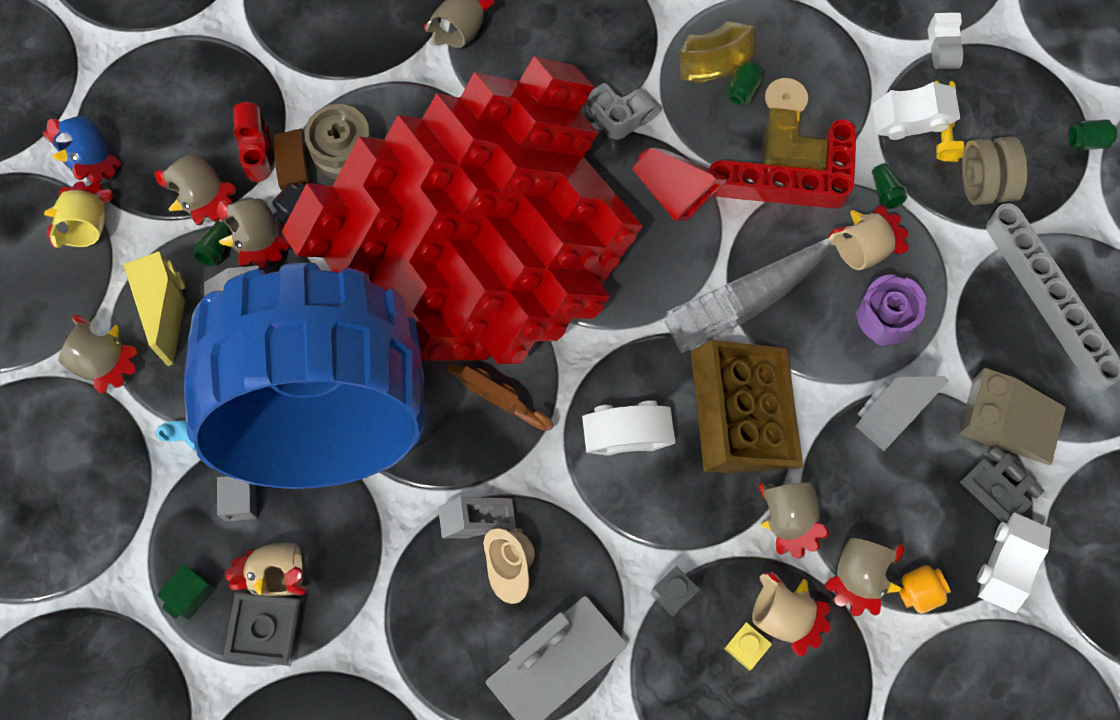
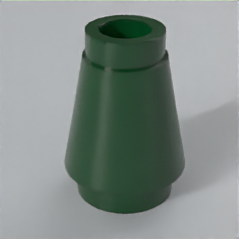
(888, 187)
(208, 249)

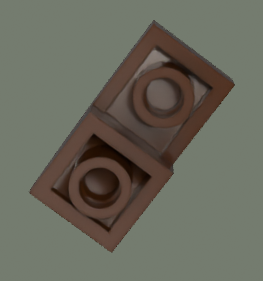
(290, 158)

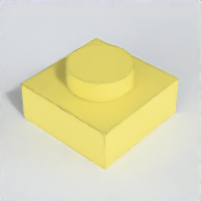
(748, 646)

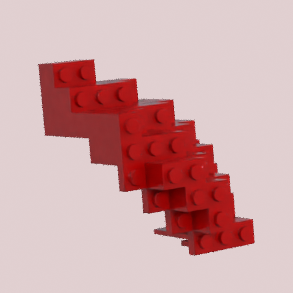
(478, 215)

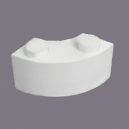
(915, 111)
(628, 428)
(1013, 562)

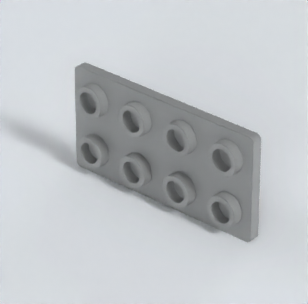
(556, 662)

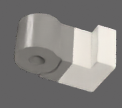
(946, 40)

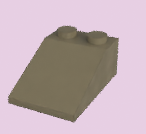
(1012, 417)

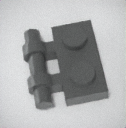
(996, 491)

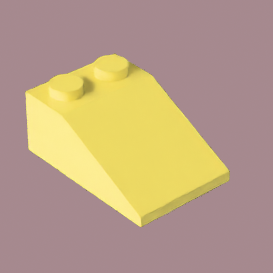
(159, 301)

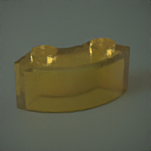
(716, 52)

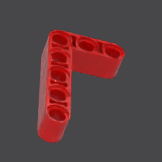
(794, 178)

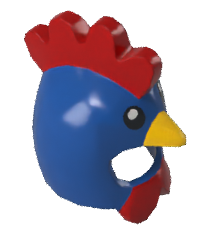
(86, 153)

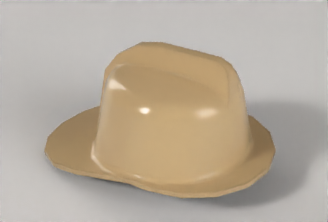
(508, 561)

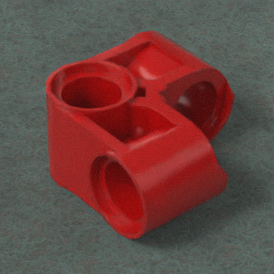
(253, 141)

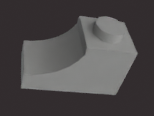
(475, 516)

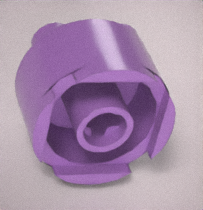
(891, 309)

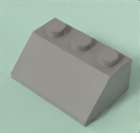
(896, 406)

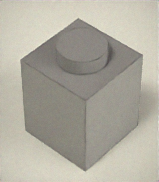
(236, 500)

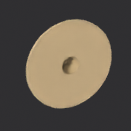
(786, 94)

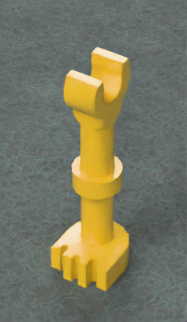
(949, 149)

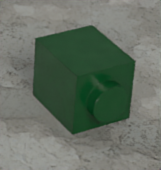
(184, 593)

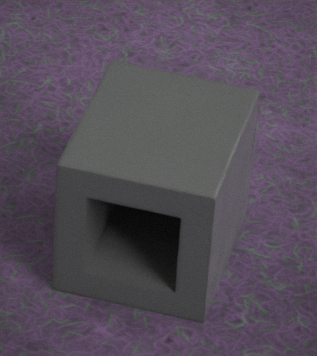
(674, 591)

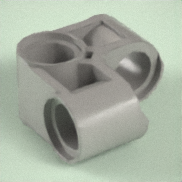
(632, 110)

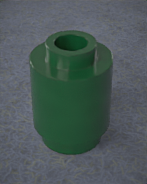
(744, 84)
(1092, 135)

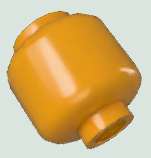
(924, 589)

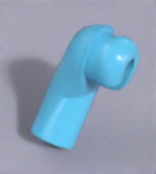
(174, 431)

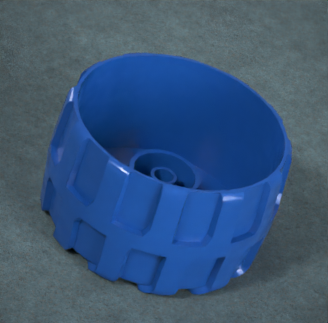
(303, 378)

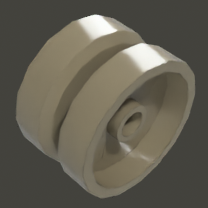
(332, 135)
(994, 170)

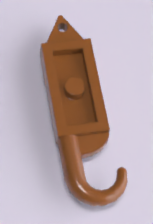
(501, 396)

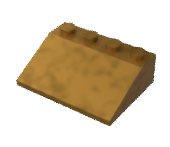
(745, 408)

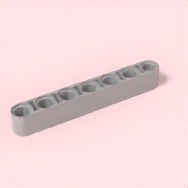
(1054, 311)

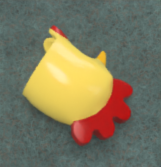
(83, 213)

